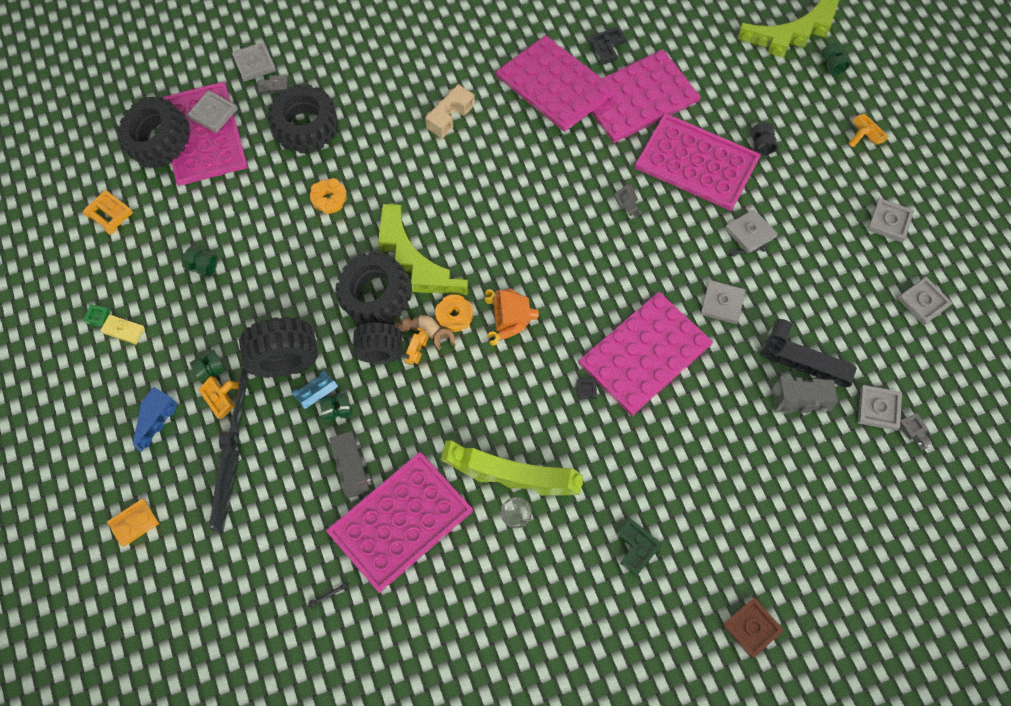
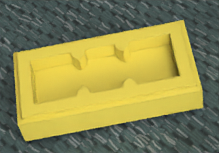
(122, 329)

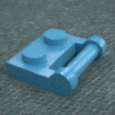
(314, 390)

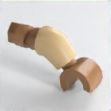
(429, 324)

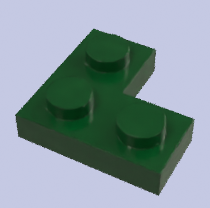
(643, 546)

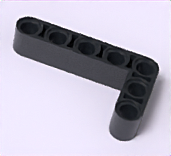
(801, 358)

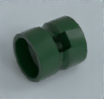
(835, 59)
(199, 261)
(207, 366)
(328, 407)

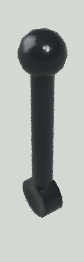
(733, 252)
(312, 603)

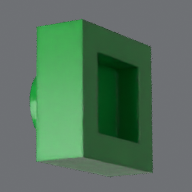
(96, 315)

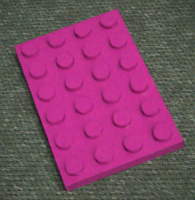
(555, 83)
(643, 96)
(207, 152)
(698, 161)
(645, 353)
(399, 522)

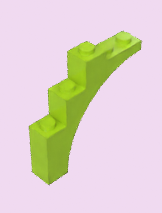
(796, 33)

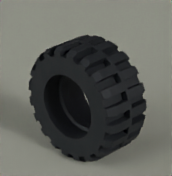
(298, 101)
(140, 122)
(362, 271)
(278, 347)

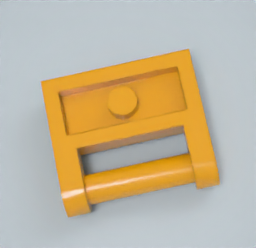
(110, 206)

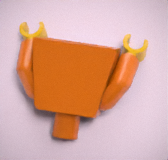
(511, 313)

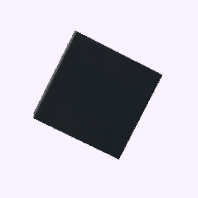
(586, 389)

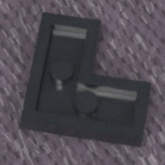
(603, 44)

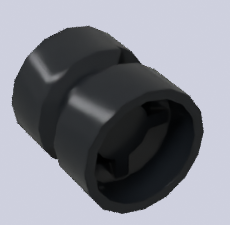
(764, 138)

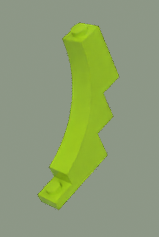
(425, 275)
(512, 474)

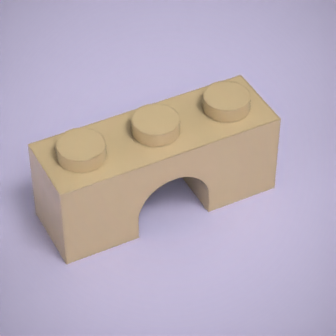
(458, 101)

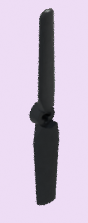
(228, 461)

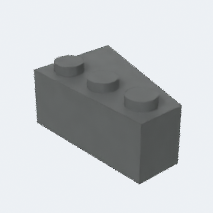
(803, 396)
(350, 464)

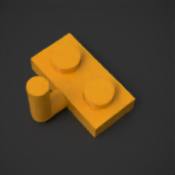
(868, 127)
(217, 396)

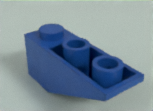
(153, 413)

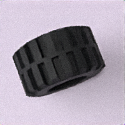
(377, 343)

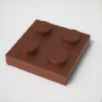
(753, 628)

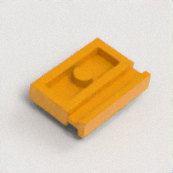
(133, 522)

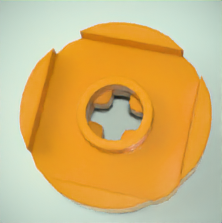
(324, 187)
(456, 323)
(415, 346)

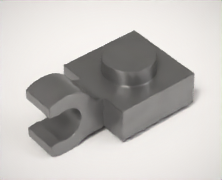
(275, 84)
(626, 199)
(915, 428)

